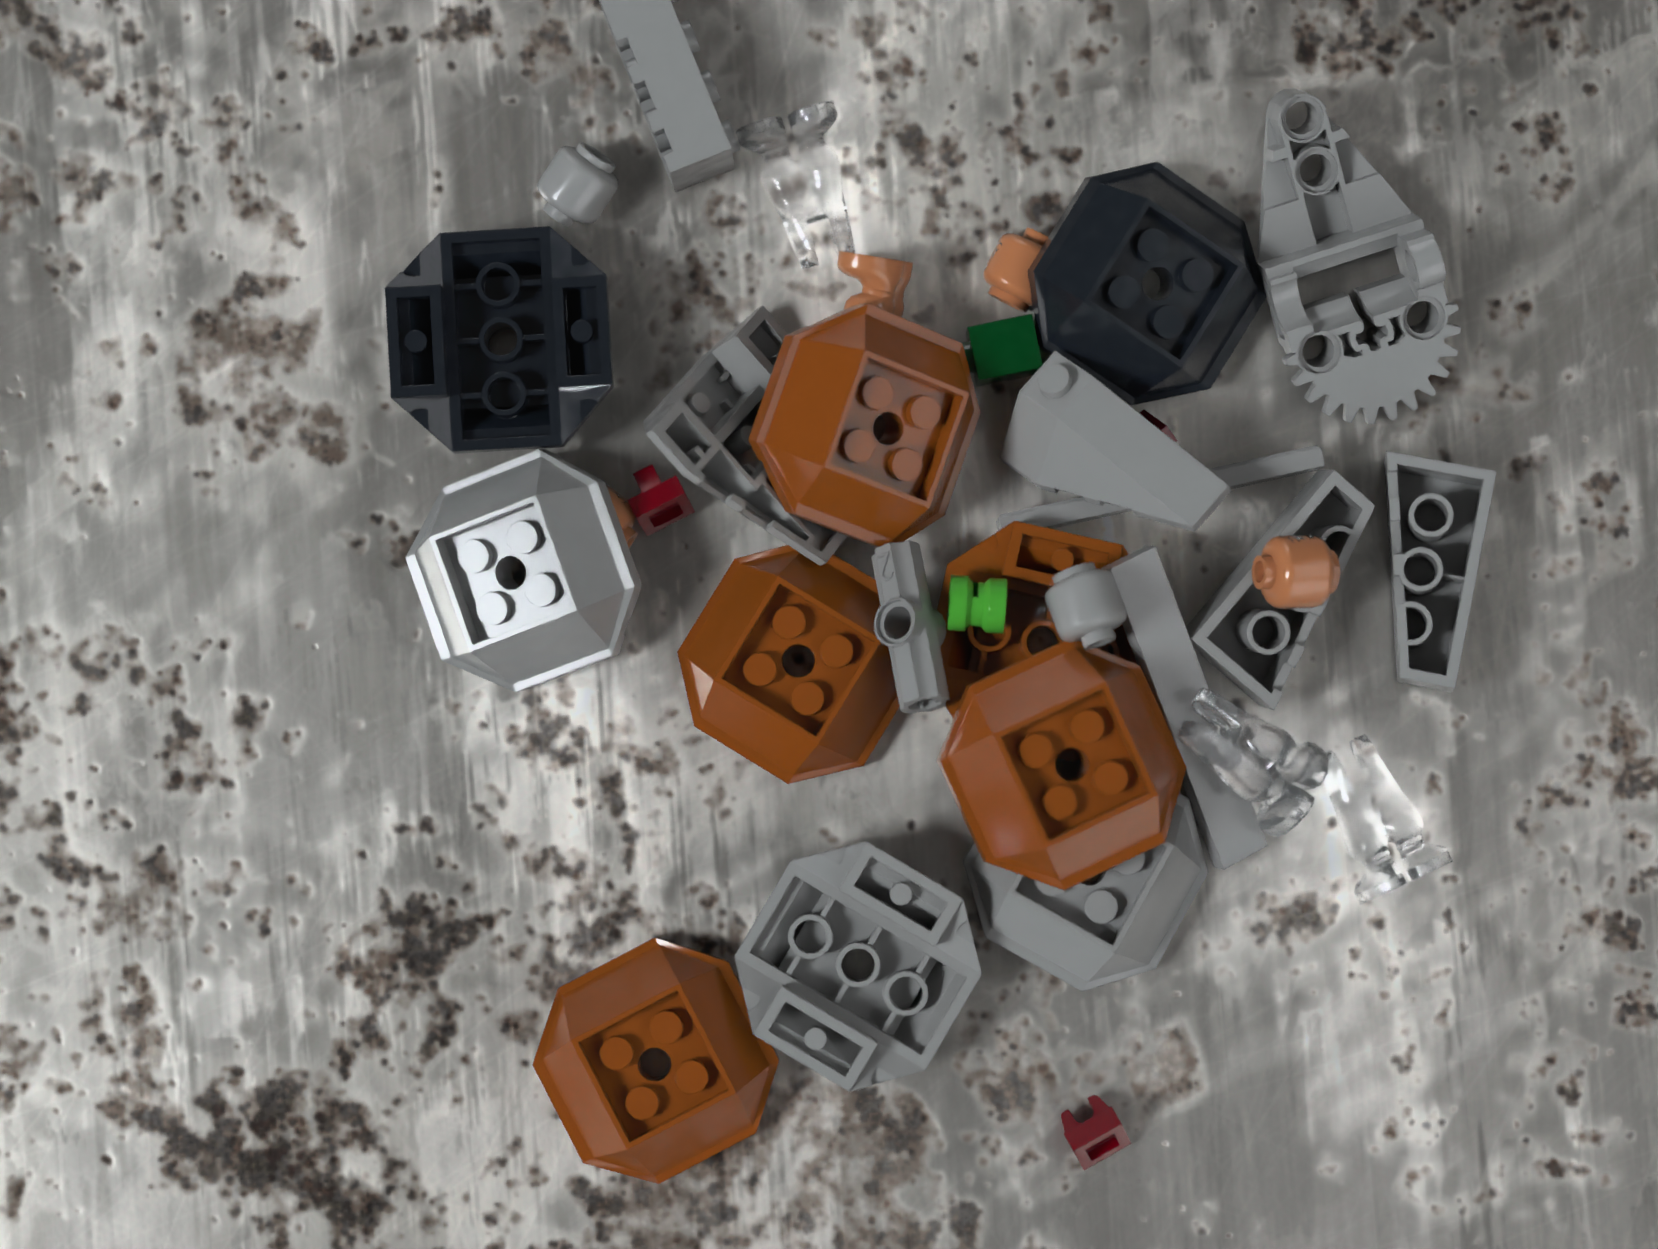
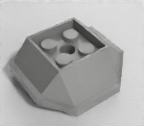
(575, 560)
(1100, 927)
(870, 1025)

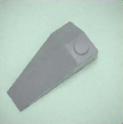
(1092, 444)

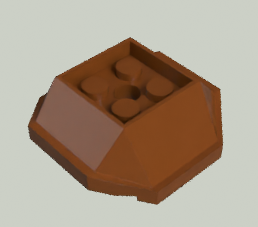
(822, 413)
(1028, 560)
(738, 677)
(1006, 776)
(665, 1001)

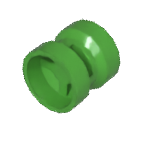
(977, 604)

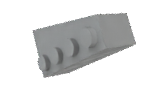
(672, 89)
(1435, 551)
(1245, 633)

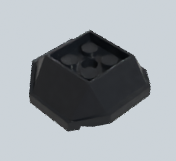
(466, 291)
(1092, 292)

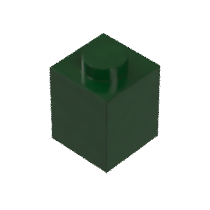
(1002, 350)

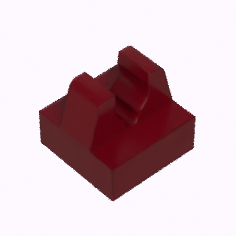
(659, 502)
(1097, 1136)

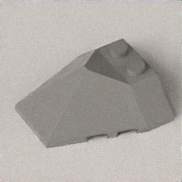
(707, 429)

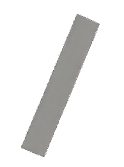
(1235, 475)
(1175, 676)

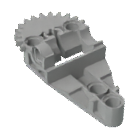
(1332, 221)

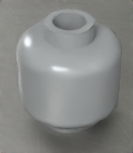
(578, 184)
(1086, 605)

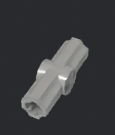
(910, 627)

